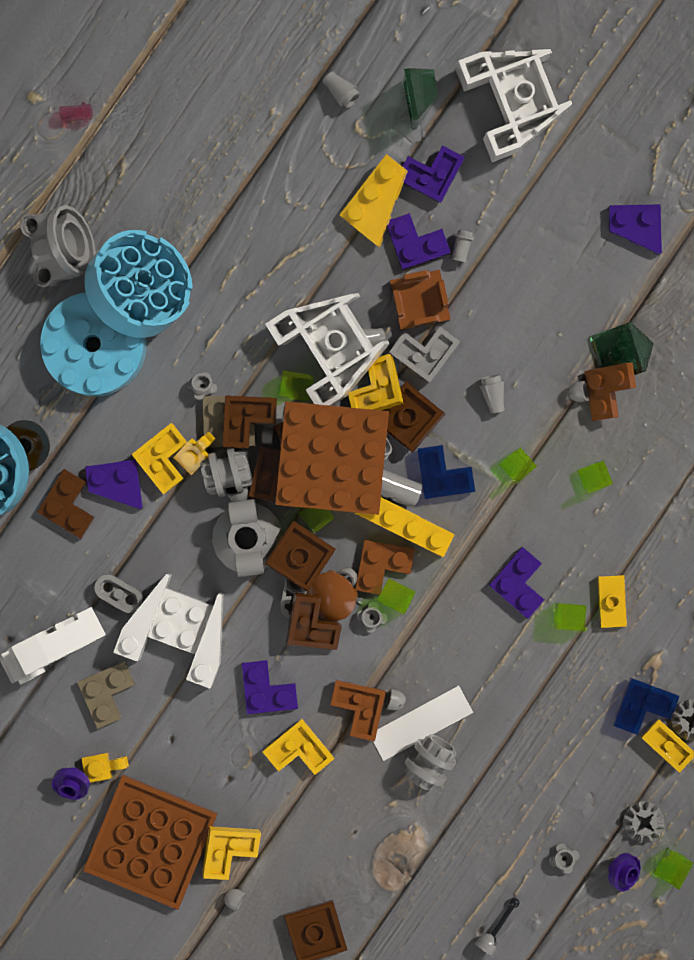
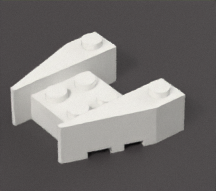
(520, 93)
(335, 342)
(179, 623)
(30, 656)

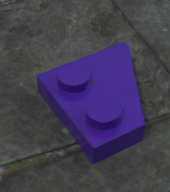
(637, 224)
(116, 482)

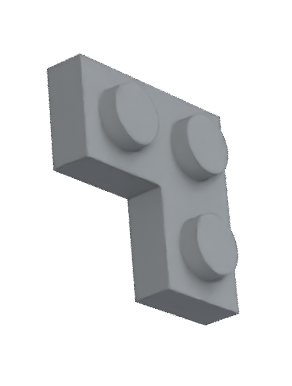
(425, 360)

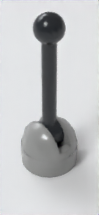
(488, 942)

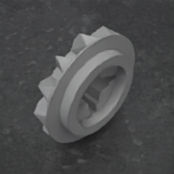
(679, 724)
(643, 809)

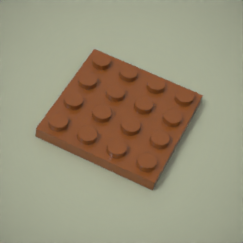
(332, 458)
(150, 841)

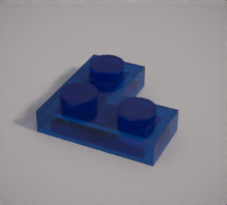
(439, 481)
(639, 699)

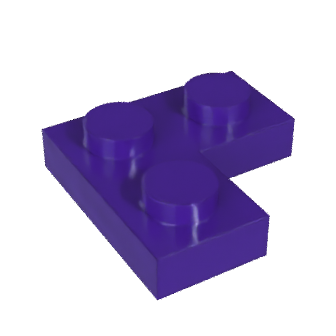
(435, 180)
(413, 249)
(512, 583)
(261, 695)

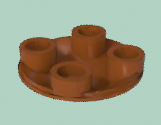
(336, 595)

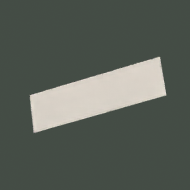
(422, 722)

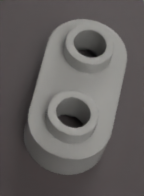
(118, 595)

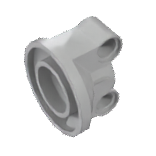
(58, 244)
(240, 515)

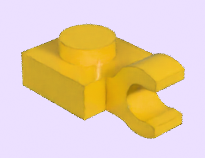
(194, 452)
(100, 767)

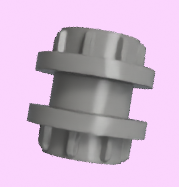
(226, 472)
(432, 759)

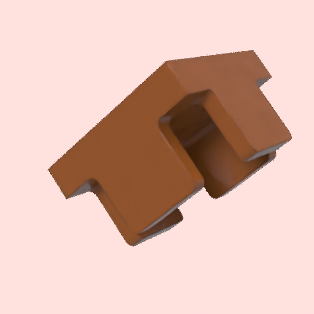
(420, 299)

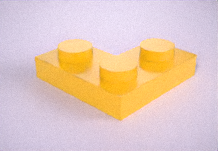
(384, 387)
(155, 457)
(299, 741)
(225, 843)

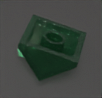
(420, 93)
(622, 346)

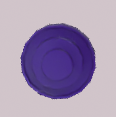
(70, 783)
(624, 871)

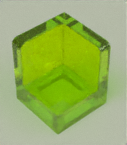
(295, 385)
(517, 465)
(594, 477)
(316, 518)
(396, 596)
(570, 617)
(673, 868)

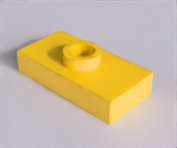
(612, 601)
(668, 745)

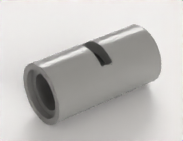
(400, 489)

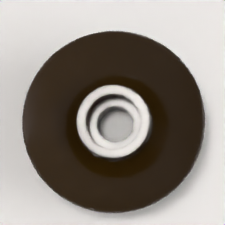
(38, 438)

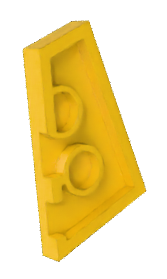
(374, 201)

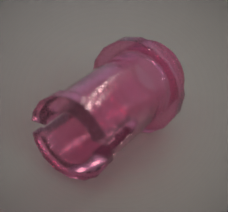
(76, 112)

